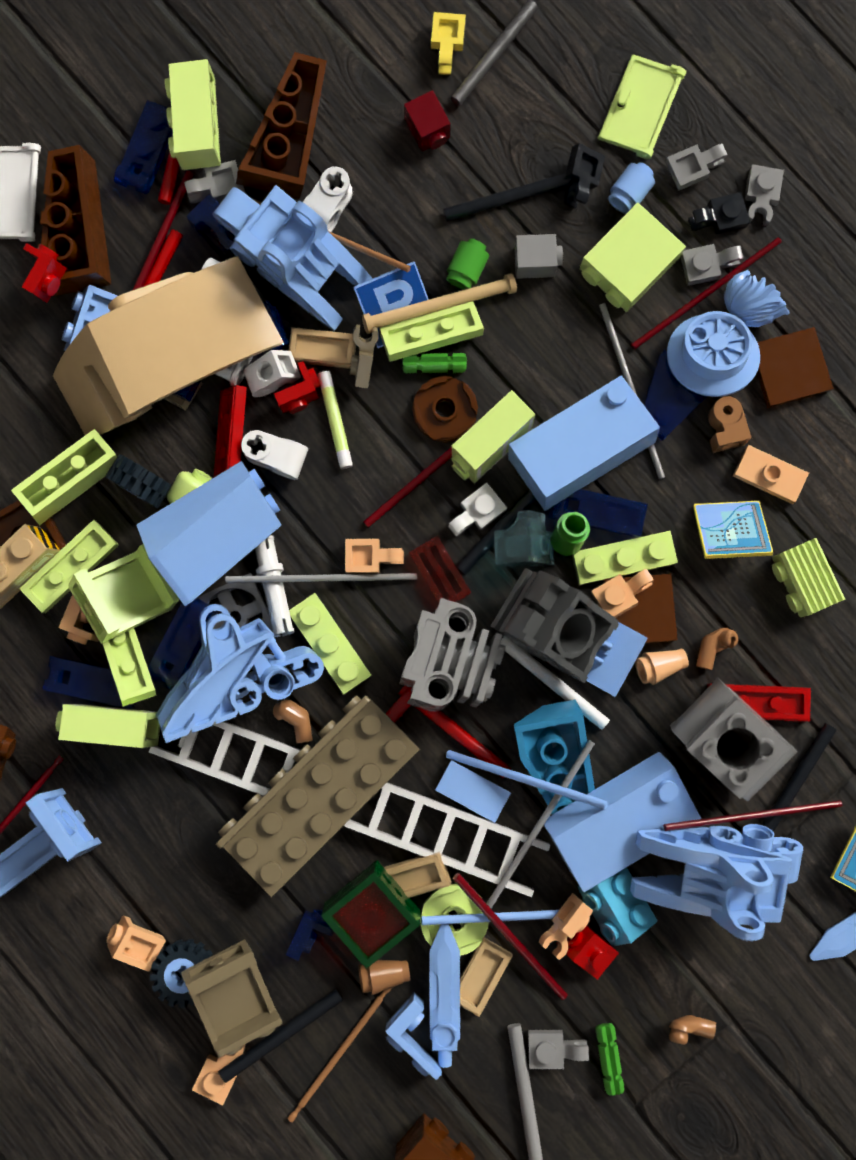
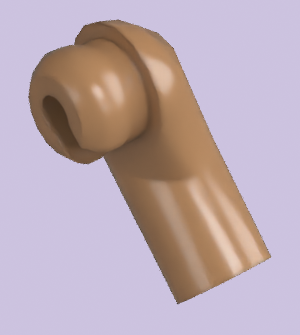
(714, 643)
(296, 716)
(693, 1025)

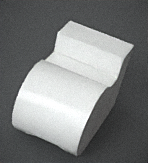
(271, 372)

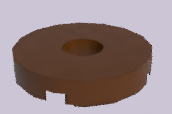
(439, 390)

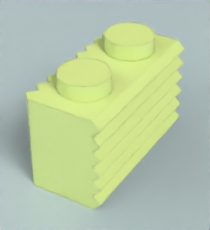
(807, 578)

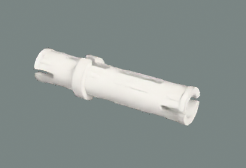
(274, 591)

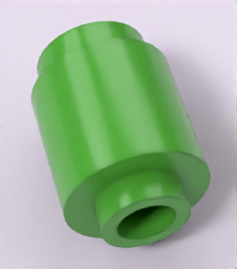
(467, 264)
(570, 533)

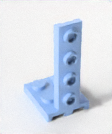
(57, 832)

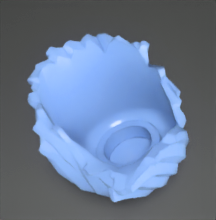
(753, 300)

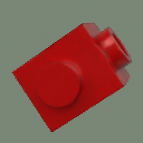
(46, 273)
(297, 396)
(590, 952)

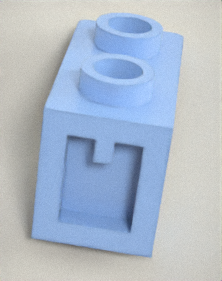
(409, 1017)

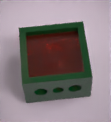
(371, 914)

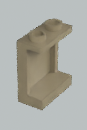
(231, 998)

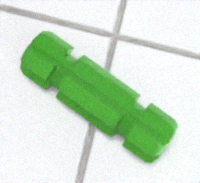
(435, 363)
(609, 1059)

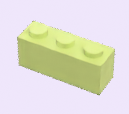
(193, 115)
(65, 477)

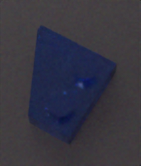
(668, 399)

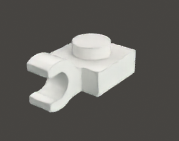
(480, 508)

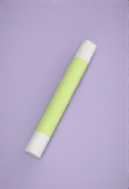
(335, 420)

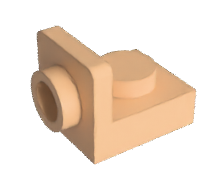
(73, 623)
(134, 944)

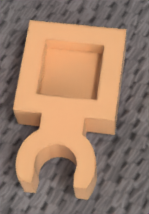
(209, 1081)

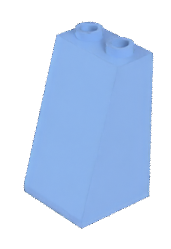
(209, 530)

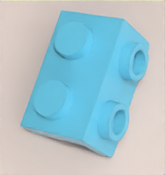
(617, 911)

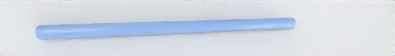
(527, 779)
(477, 918)

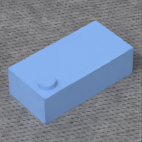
(583, 442)
(603, 841)

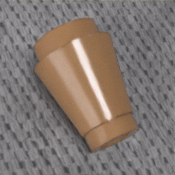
(383, 975)

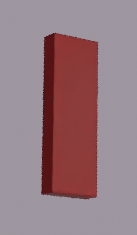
(230, 428)
(776, 701)

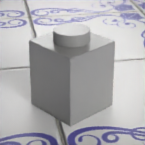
(537, 256)

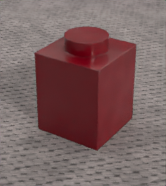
(427, 121)

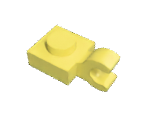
(447, 37)

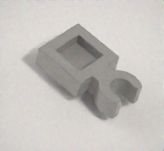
(763, 190)

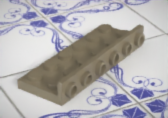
(317, 794)

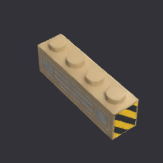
(22, 558)

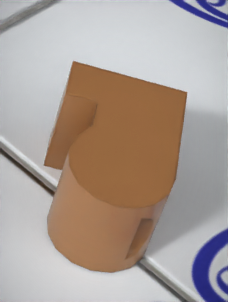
(730, 424)

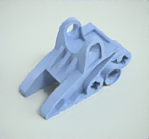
(289, 248)
(222, 676)
(725, 874)

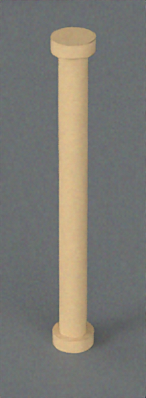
(404, 313)

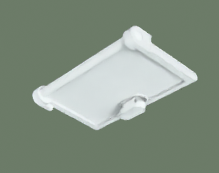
(18, 191)

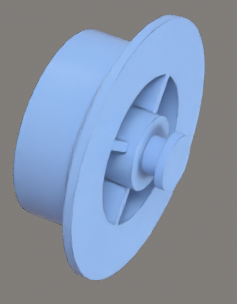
(713, 354)

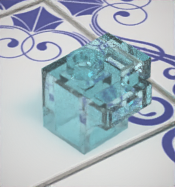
(524, 542)

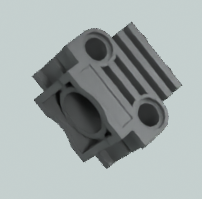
(554, 623)

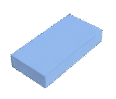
(473, 791)

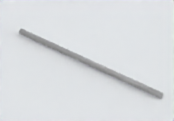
(627, 377)
(312, 578)
(539, 825)

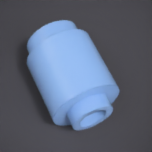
(631, 187)

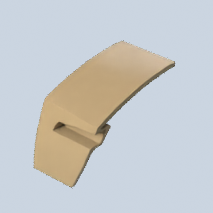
(162, 343)

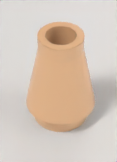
(659, 665)

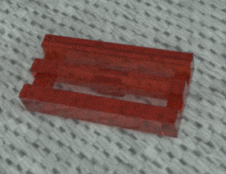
(451, 566)

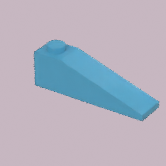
(551, 743)

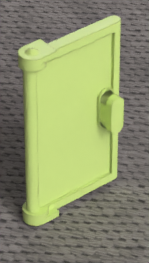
(647, 94)

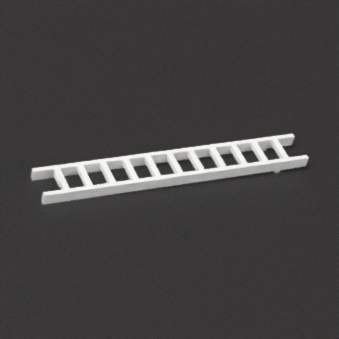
(214, 770)

